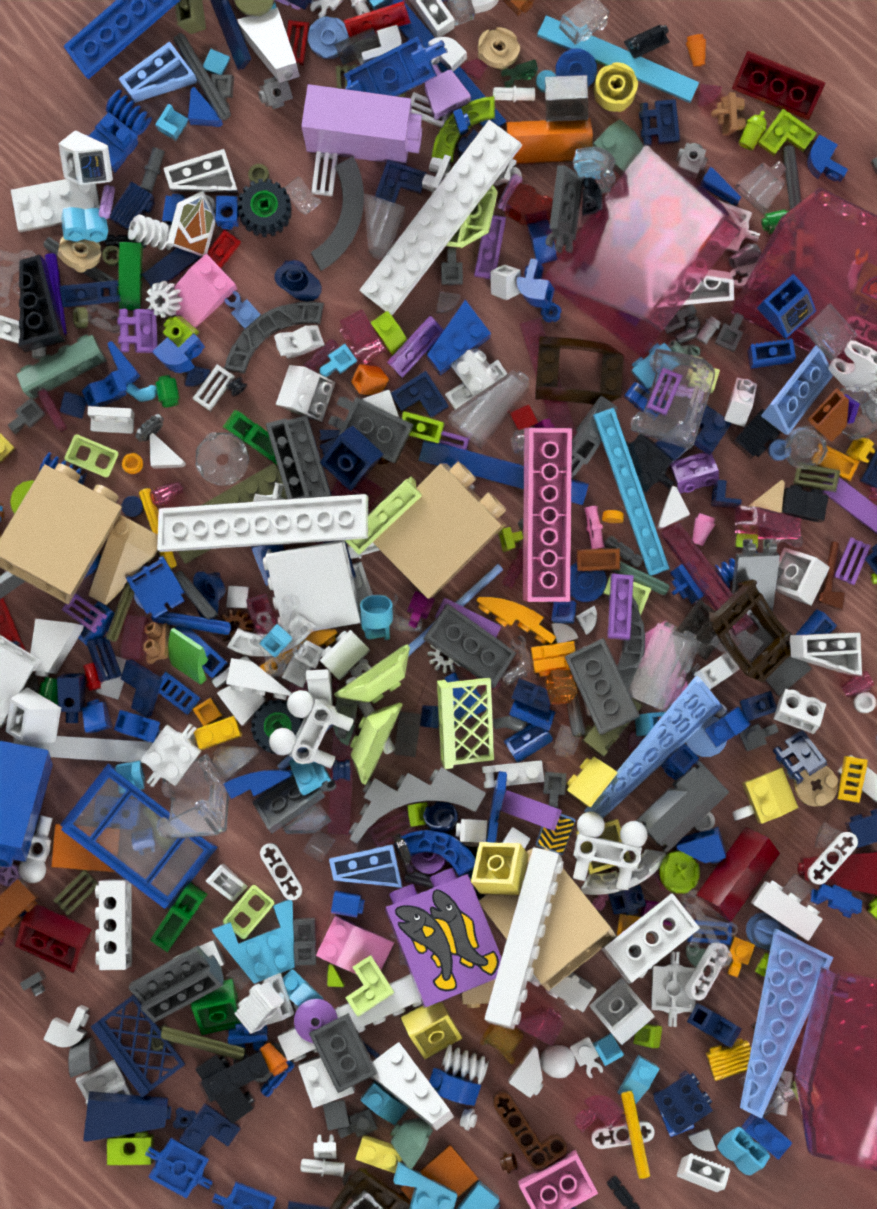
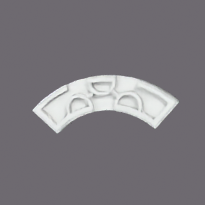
(243, 643)
(606, 883)

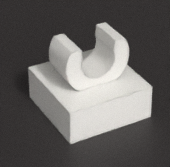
(325, 1150)

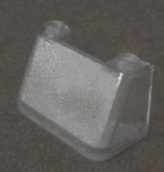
(688, 405)
(197, 803)

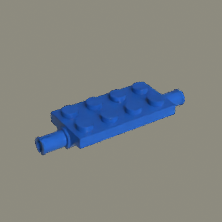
(396, 69)

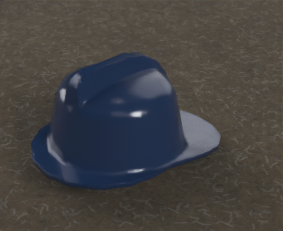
(298, 281)
(210, 587)

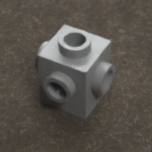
(282, 93)
(691, 159)

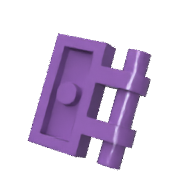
(144, 330)

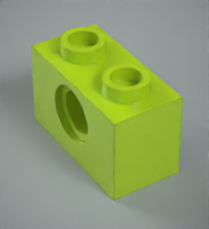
(119, 1155)

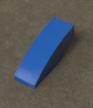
(256, 782)

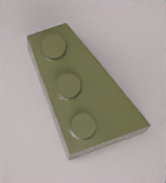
(602, 743)

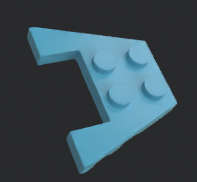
(265, 953)
(427, 1192)

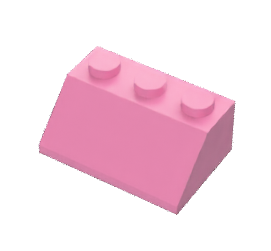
(559, 1184)

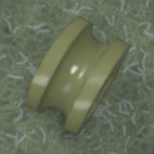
(112, 249)

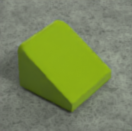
(741, 536)
(333, 977)
(648, 1036)

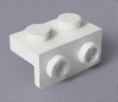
(475, 371)

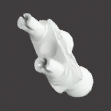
(311, 731)
(590, 827)
(34, 868)

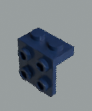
(683, 1102)

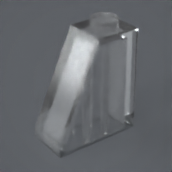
(382, 224)

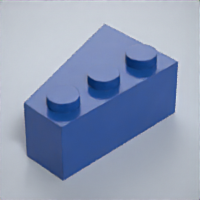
(461, 334)

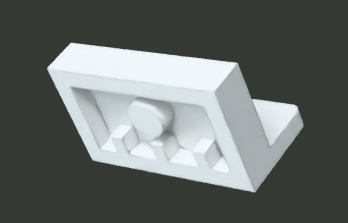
(111, 419)

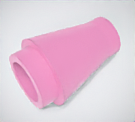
(702, 528)

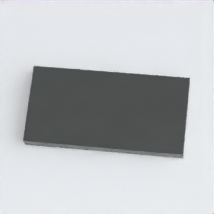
(469, 645)
(602, 686)

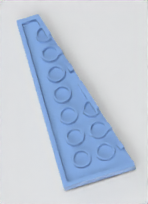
(676, 726)
(782, 1012)

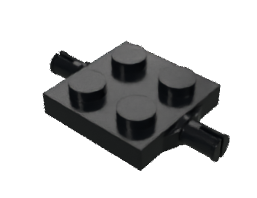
(649, 462)

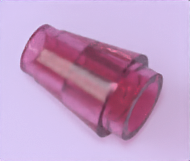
(166, 493)
(858, 684)

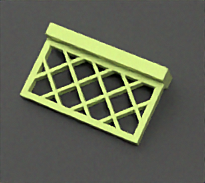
(387, 513)
(447, 718)

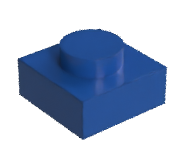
(462, 121)
(564, 612)

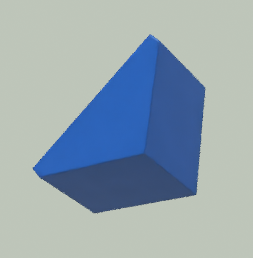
(201, 112)
(538, 233)

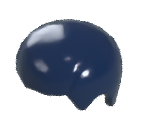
(441, 817)

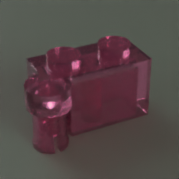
(361, 336)

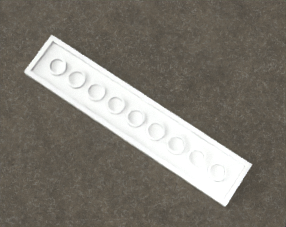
(441, 217)
(263, 523)

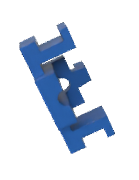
(837, 899)

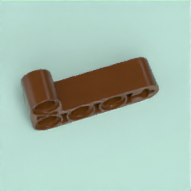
(524, 1127)

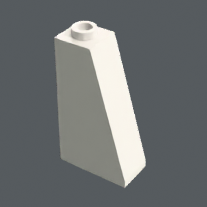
(270, 42)

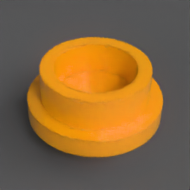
(132, 463)

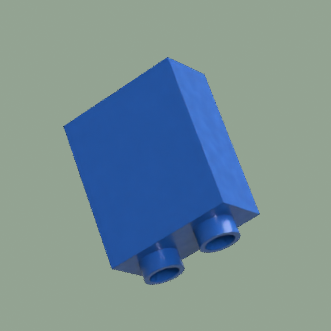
(22, 791)

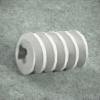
(149, 231)
(465, 1064)

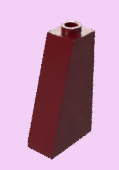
(855, 873)

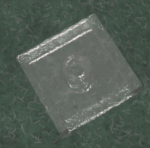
(830, 332)

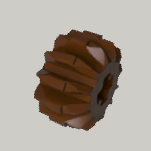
(234, 619)

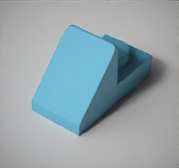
(299, 989)

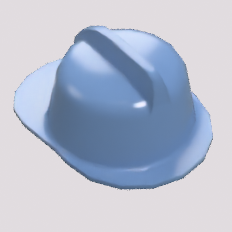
(761, 930)

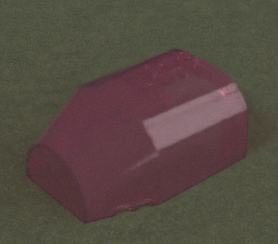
(839, 1070)

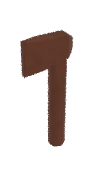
(827, 597)

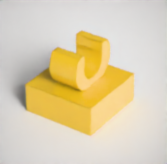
(860, 448)

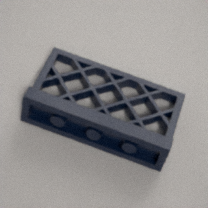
(123, 1057)

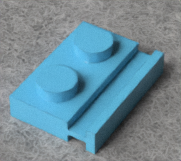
(309, 775)

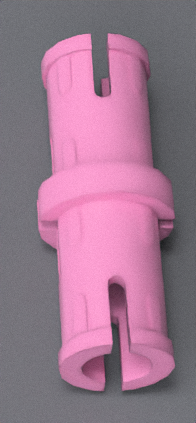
(594, 527)

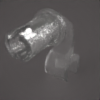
(400, 623)
(523, 667)

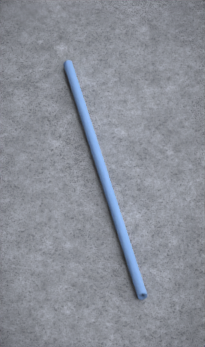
(419, 640)

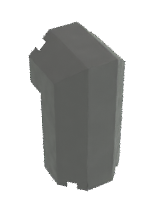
(683, 806)

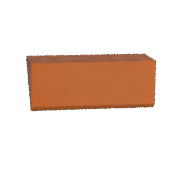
(550, 140)

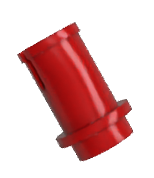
(92, 678)

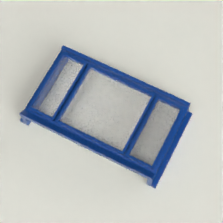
(120, 829)

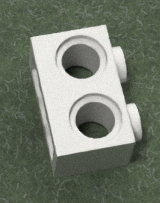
(798, 716)

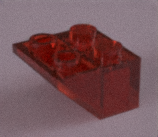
(528, 206)

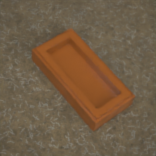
(598, 559)

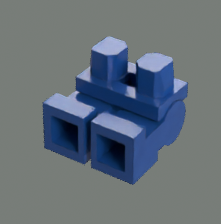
(123, 139)

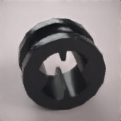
(237, 386)

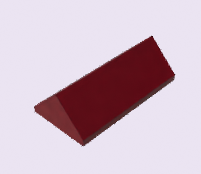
(778, 85)
(738, 873)

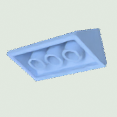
(799, 392)

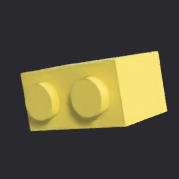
(378, 1153)

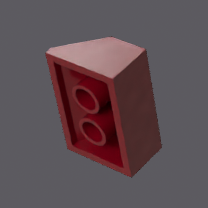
(53, 937)

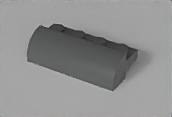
(297, 458)
(177, 983)

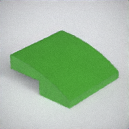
(187, 656)

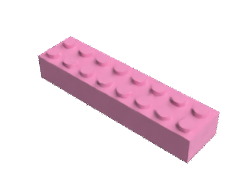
(547, 514)

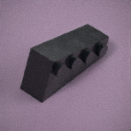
(39, 313)

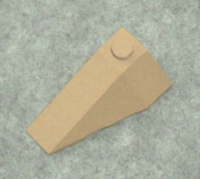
(124, 554)

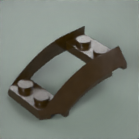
(548, 371)
(732, 611)
(378, 1190)

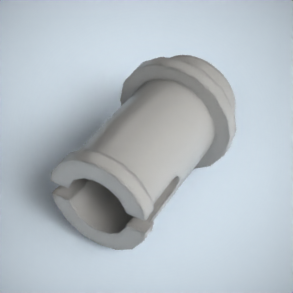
(708, 330)

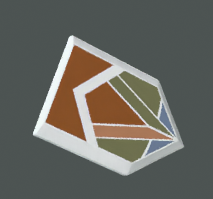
(193, 225)

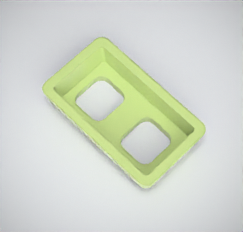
(96, 450)
(243, 906)

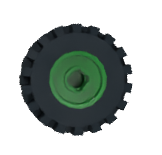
(264, 208)
(270, 718)

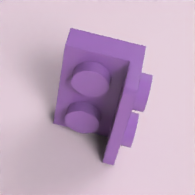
(695, 472)

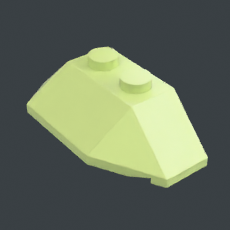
(477, 222)
(377, 679)
(372, 739)

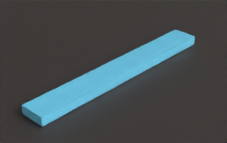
(607, 53)
(631, 491)

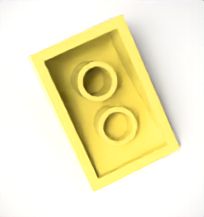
(590, 781)

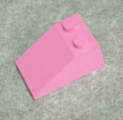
(203, 290)
(350, 944)

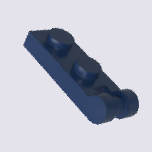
(89, 293)

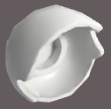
(557, 1061)

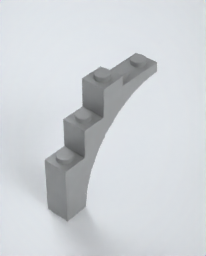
(384, 799)

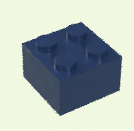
(351, 458)

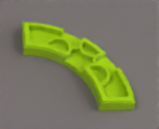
(449, 136)

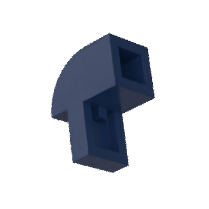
(714, 1025)

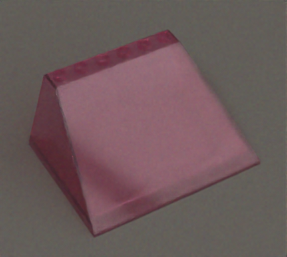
(644, 251)
(834, 256)

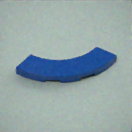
(496, 805)
(443, 844)

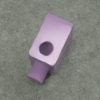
(445, 93)

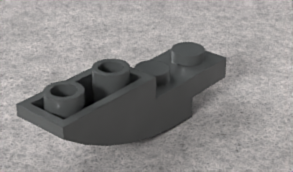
(588, 437)

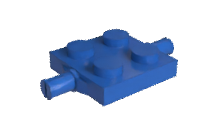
(178, 1168)
(245, 1198)

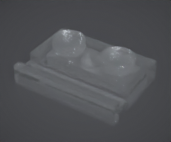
(745, 641)

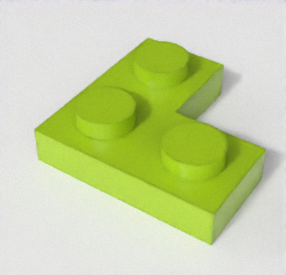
(786, 128)

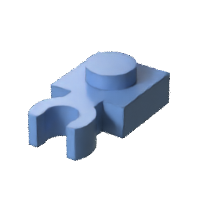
(243, 312)

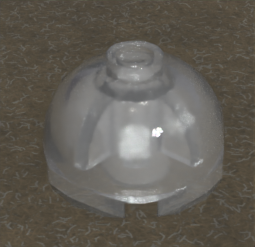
(805, 447)

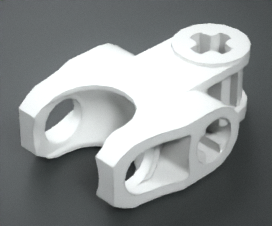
(863, 369)

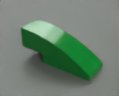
(130, 275)
(250, 434)
(178, 917)

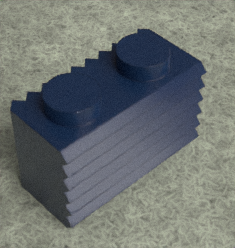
(132, 203)

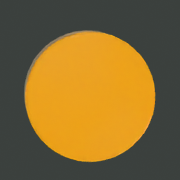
(613, 516)

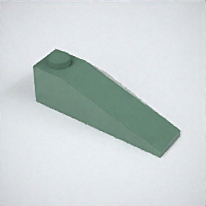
(621, 143)
(411, 1139)

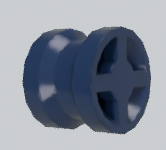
(341, 770)

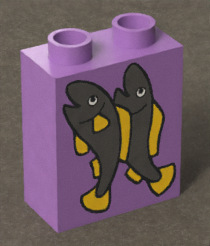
(443, 937)

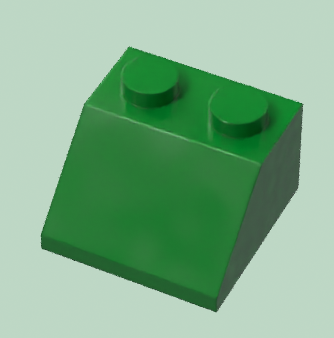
(217, 1009)

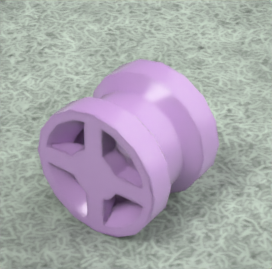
(6, 874)

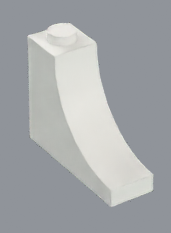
(320, 686)

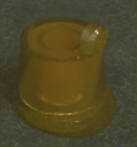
(502, 1039)

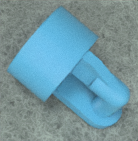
(376, 616)

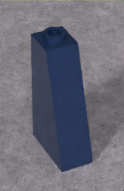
(123, 1114)

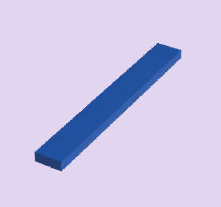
(417, 28)
(488, 467)

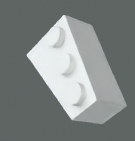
(203, 174)
(832, 651)
(573, 990)

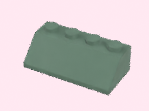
(61, 367)

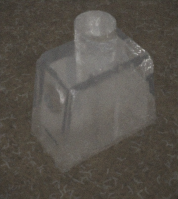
(762, 185)

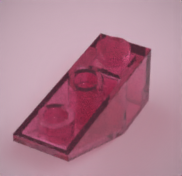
(766, 523)

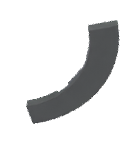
(349, 218)
(265, 326)
(633, 648)

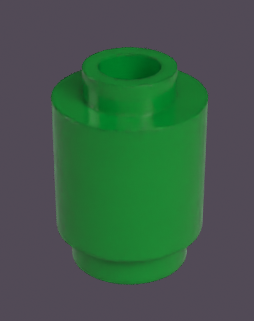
(771, 220)
(167, 391)
(49, 689)

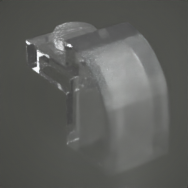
(597, 163)

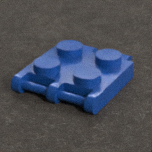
(157, 588)

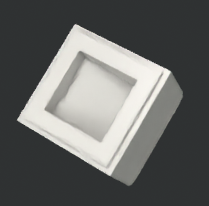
(237, 597)

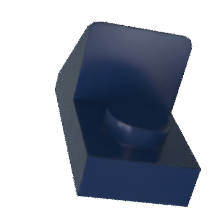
(758, 705)

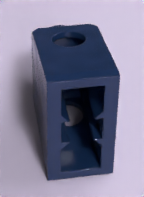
(71, 686)

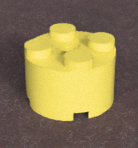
(620, 98)

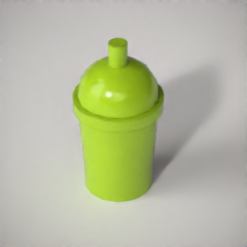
(753, 131)

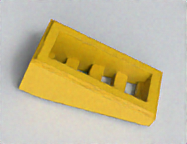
(844, 777)

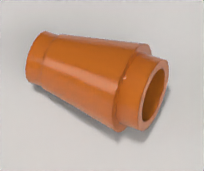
(697, 49)
(274, 1059)

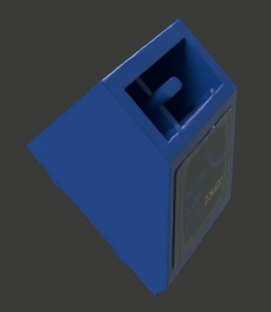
(788, 306)

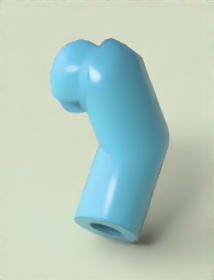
(142, 395)

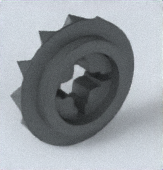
(151, 426)

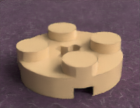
(496, 58)
(76, 260)
(821, 796)

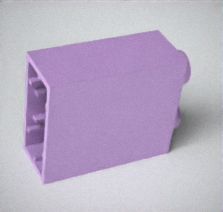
(360, 124)

